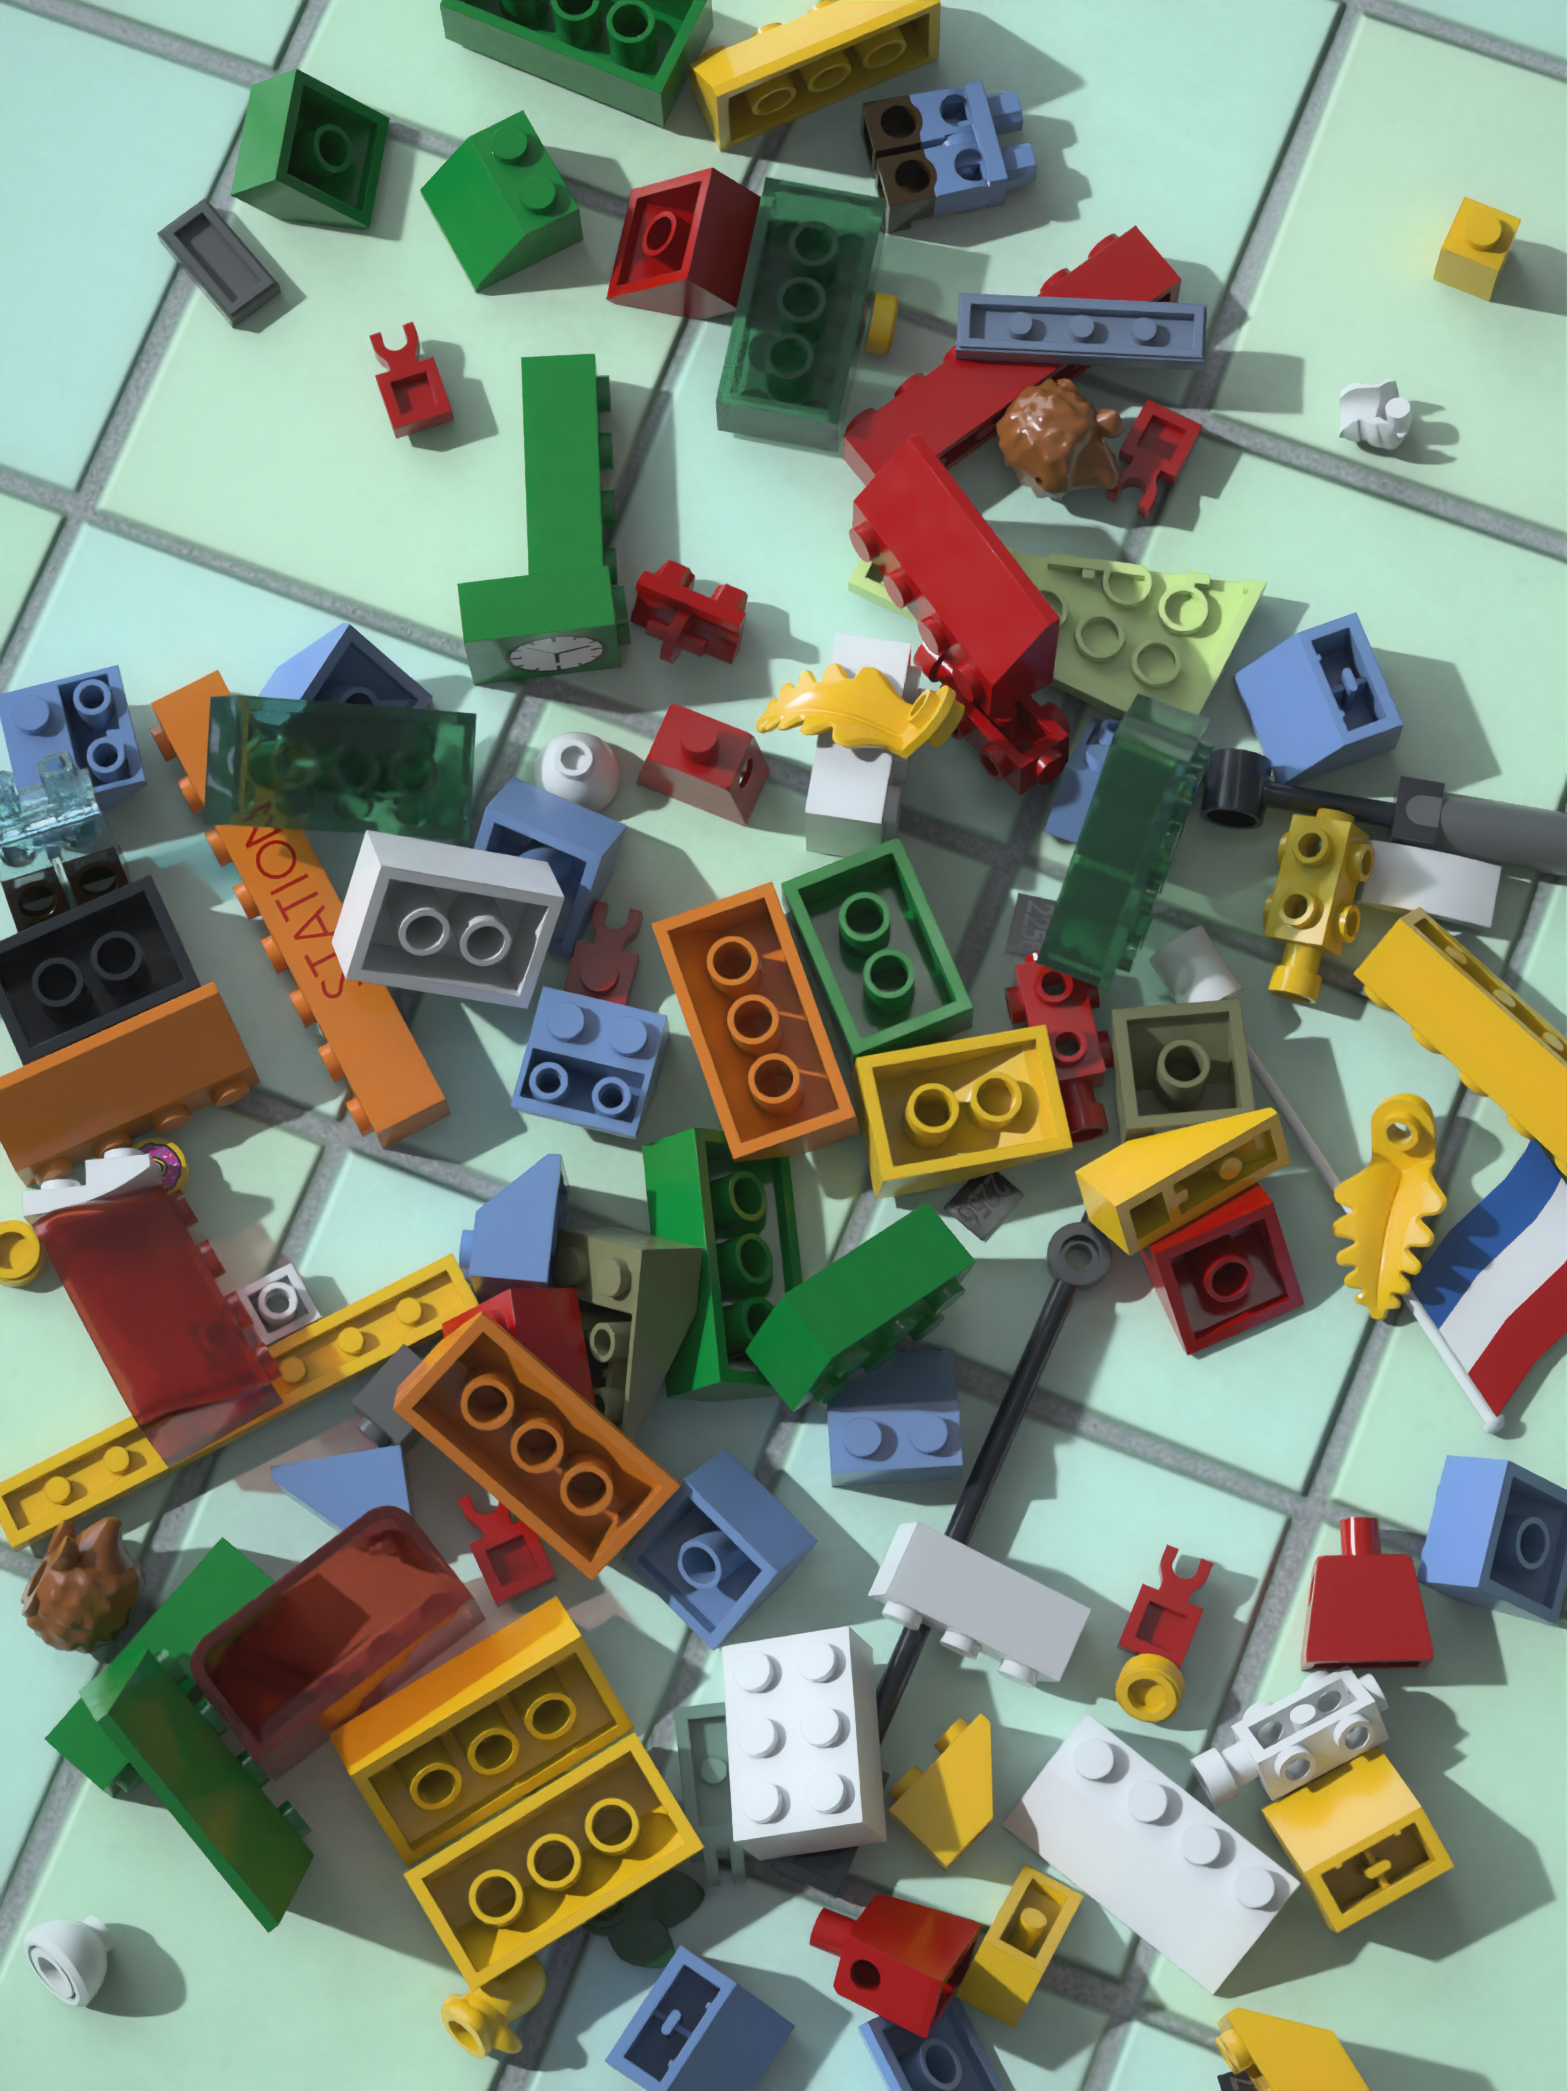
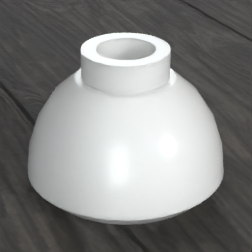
(578, 769)
(70, 1957)

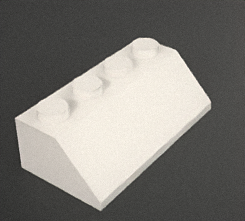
(1150, 1854)

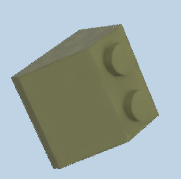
(1179, 1066)

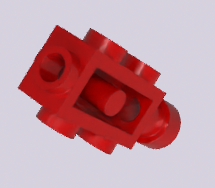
(1020, 744)
(1066, 1019)

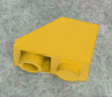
(953, 1798)

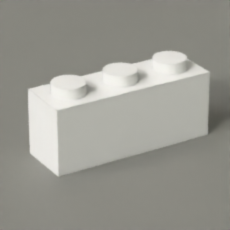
(978, 1605)

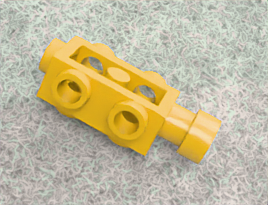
(1329, 887)

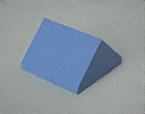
(945, 2061)

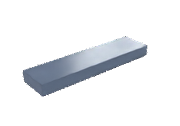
(1081, 331)

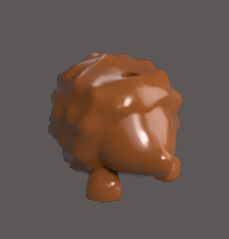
(1058, 441)
(83, 1587)

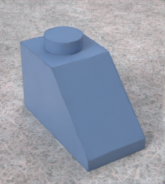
(348, 1485)

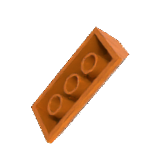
(756, 1026)
(123, 1085)
(534, 1443)

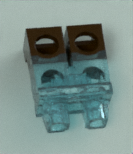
(49, 822)

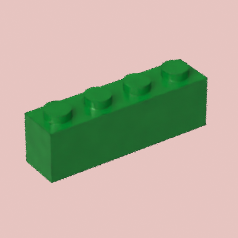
(566, 464)
(204, 1600)

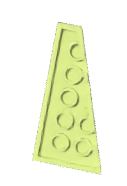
(1126, 627)

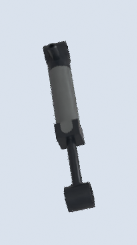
(1418, 817)

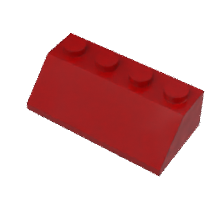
(955, 579)

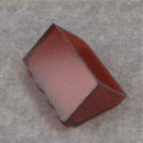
(161, 1317)
(333, 1638)

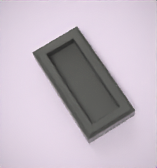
(219, 262)

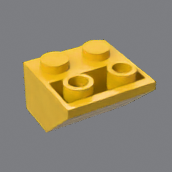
(1357, 1839)
(1285, 2054)

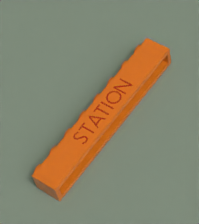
(301, 911)

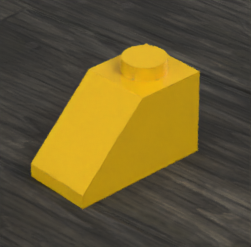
(1019, 1946)

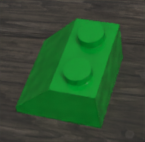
(310, 153)
(502, 203)

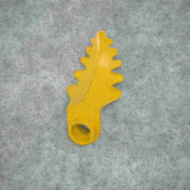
(863, 711)
(1390, 1204)

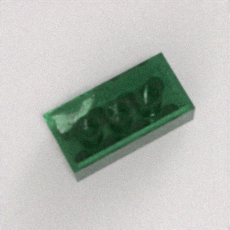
(801, 314)
(339, 768)
(1127, 842)

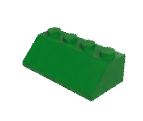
(748, 1261)

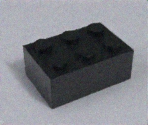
(91, 969)

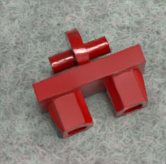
(686, 618)

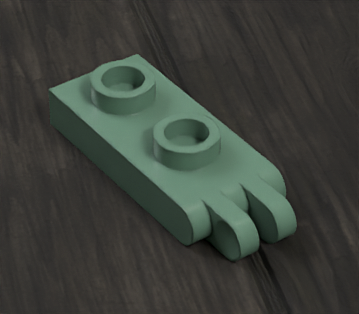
(706, 1787)

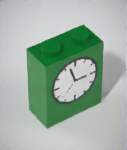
(543, 624)

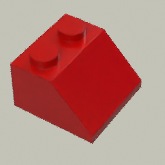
(685, 246)
(1224, 1271)
(546, 1324)

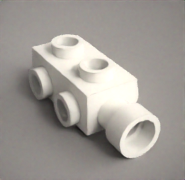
(1302, 1739)

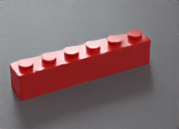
(966, 398)

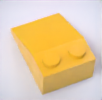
(958, 1110)

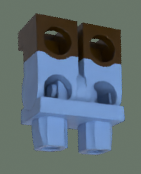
(943, 152)

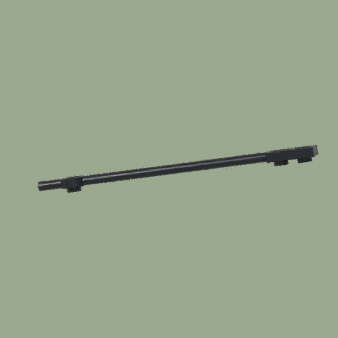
(828, 1869)

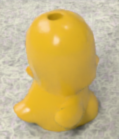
(482, 2017)

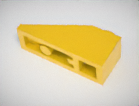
(1178, 1175)

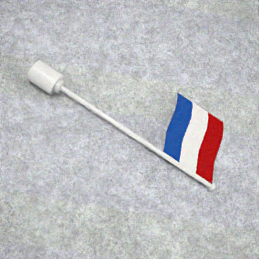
(1498, 1277)

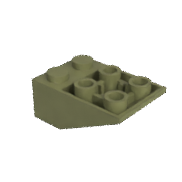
(634, 1311)

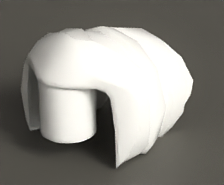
(1374, 414)

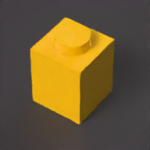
(1476, 248)

